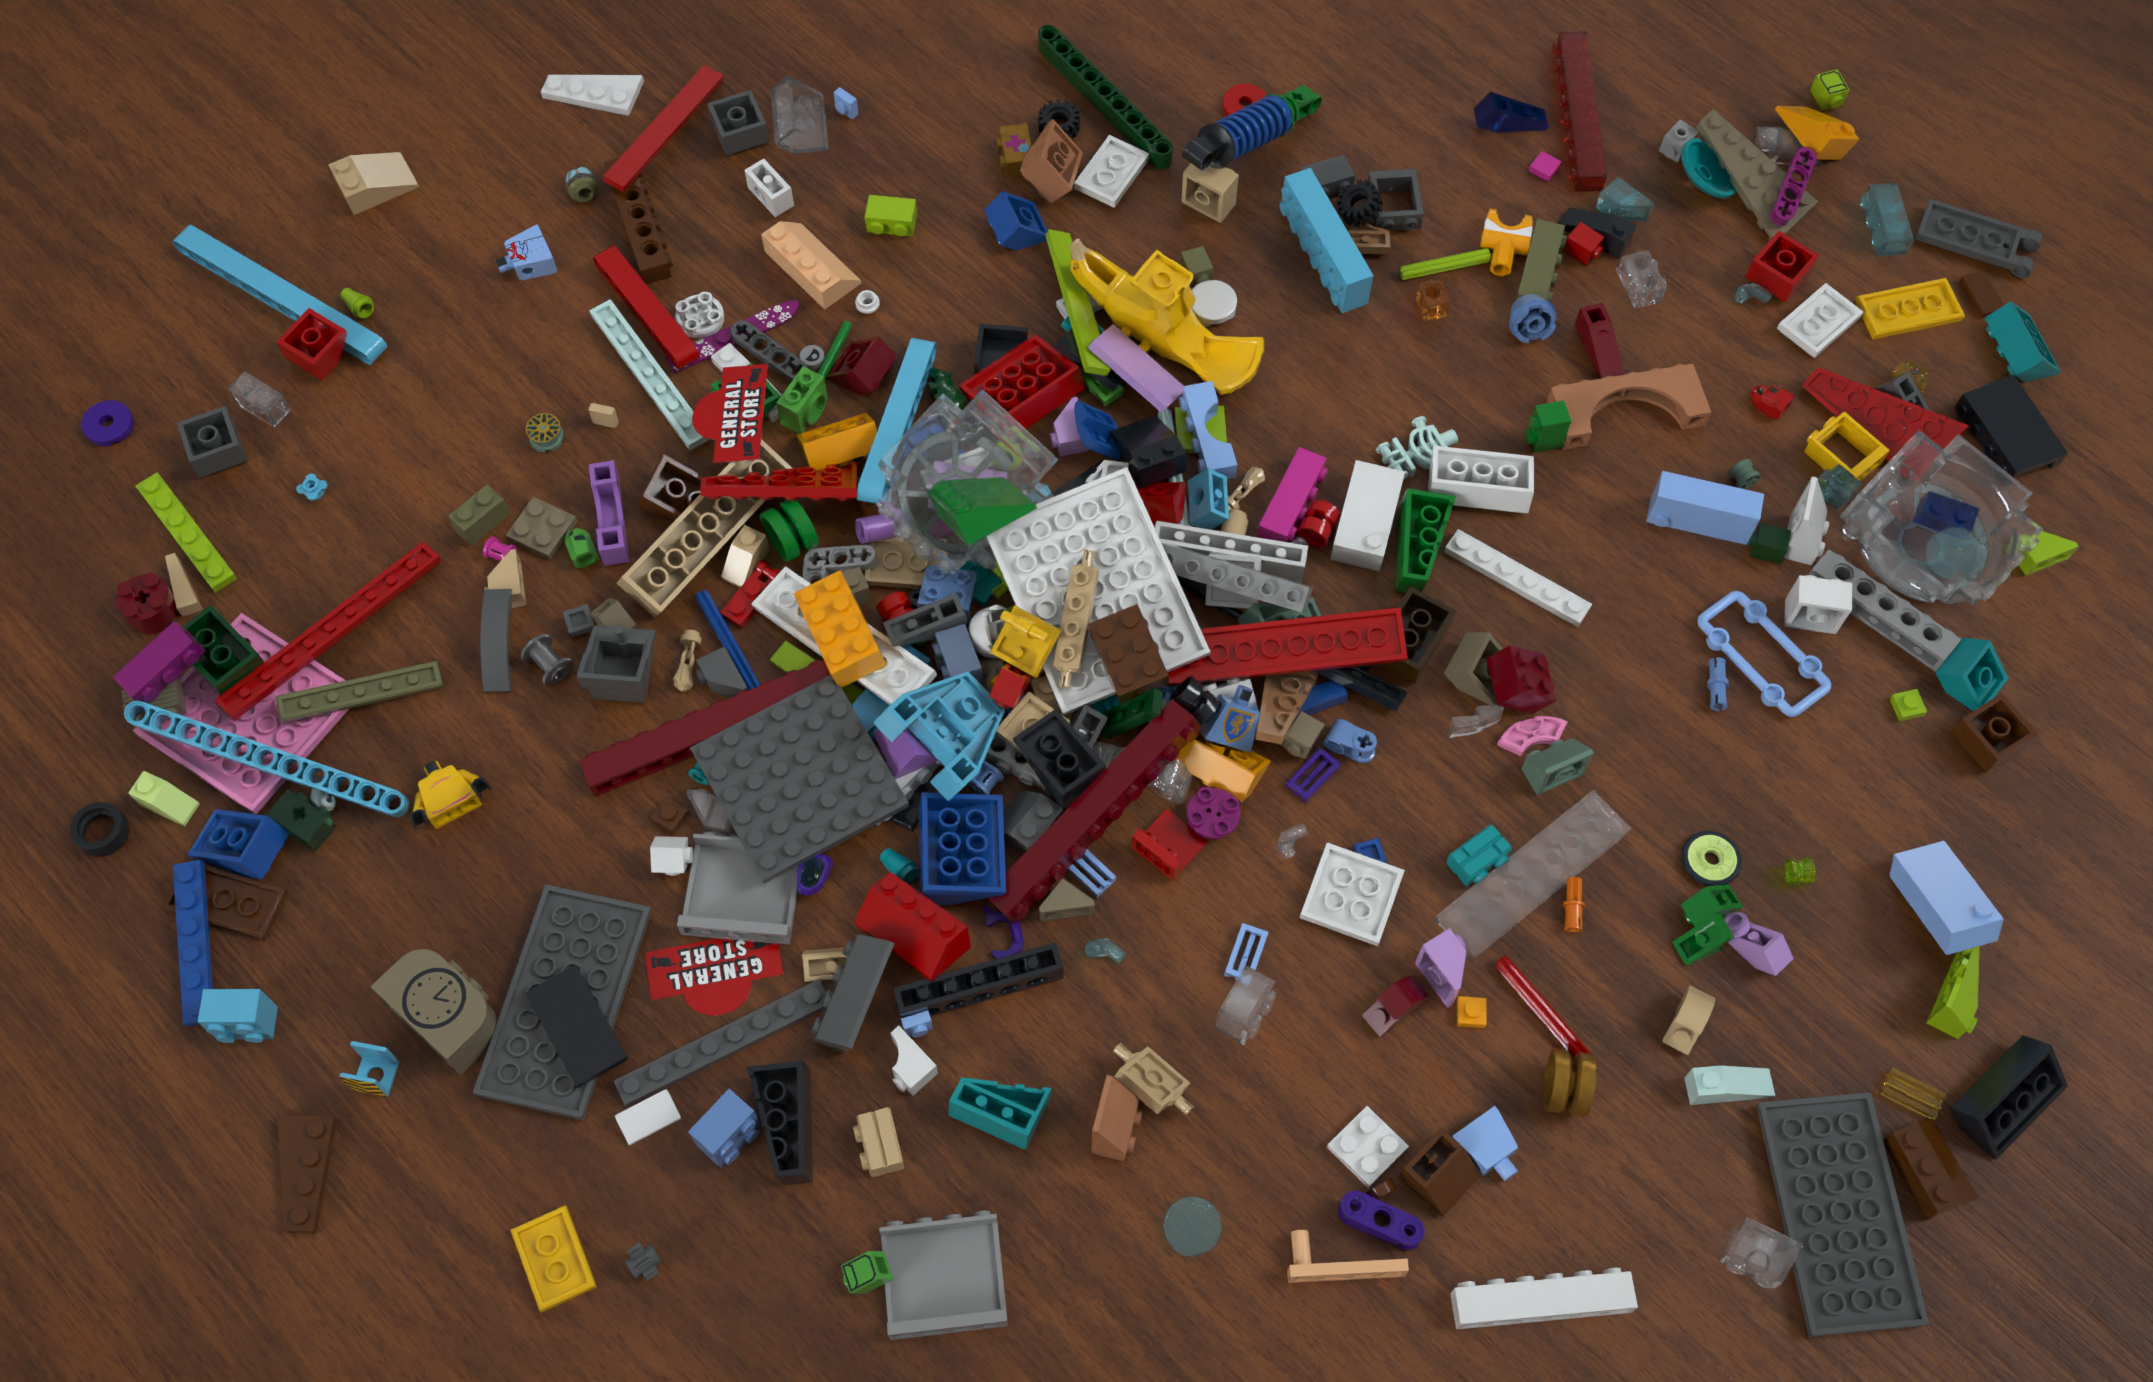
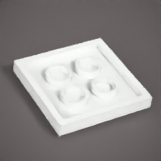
(1352, 894)

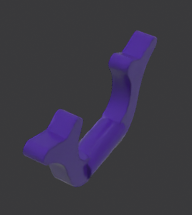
(1015, 929)

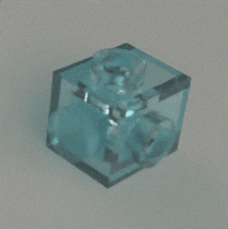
(1838, 486)

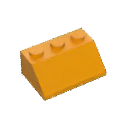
(838, 441)
(1224, 766)

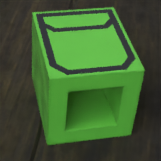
(866, 1272)

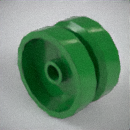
(789, 529)

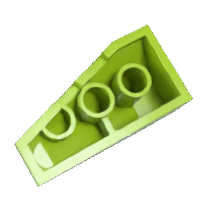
(1958, 996)

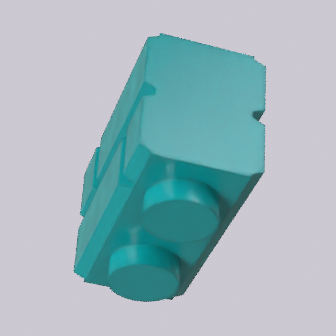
(1479, 856)

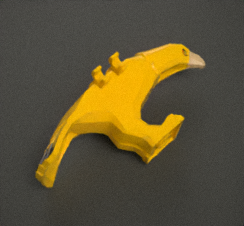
(1159, 314)

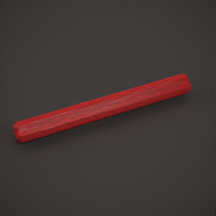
(1540, 1006)

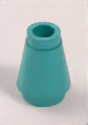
(899, 865)

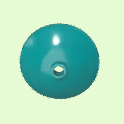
(1704, 170)

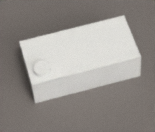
(1367, 515)

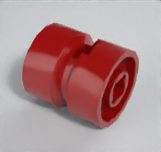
(1319, 523)
(894, 605)

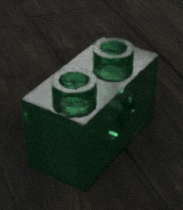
(309, 831)

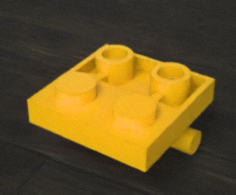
(1025, 640)

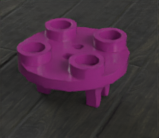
(1217, 802)

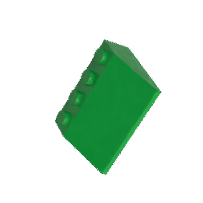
(978, 505)

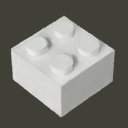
(1818, 604)

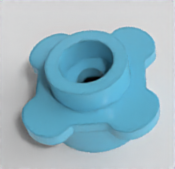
(315, 492)

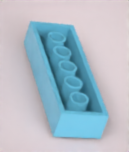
(1326, 241)

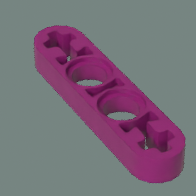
(1793, 186)

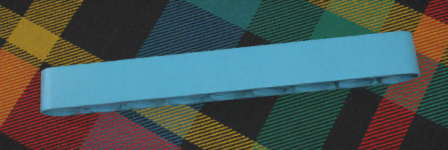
(897, 415)

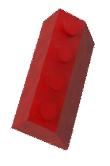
(919, 928)

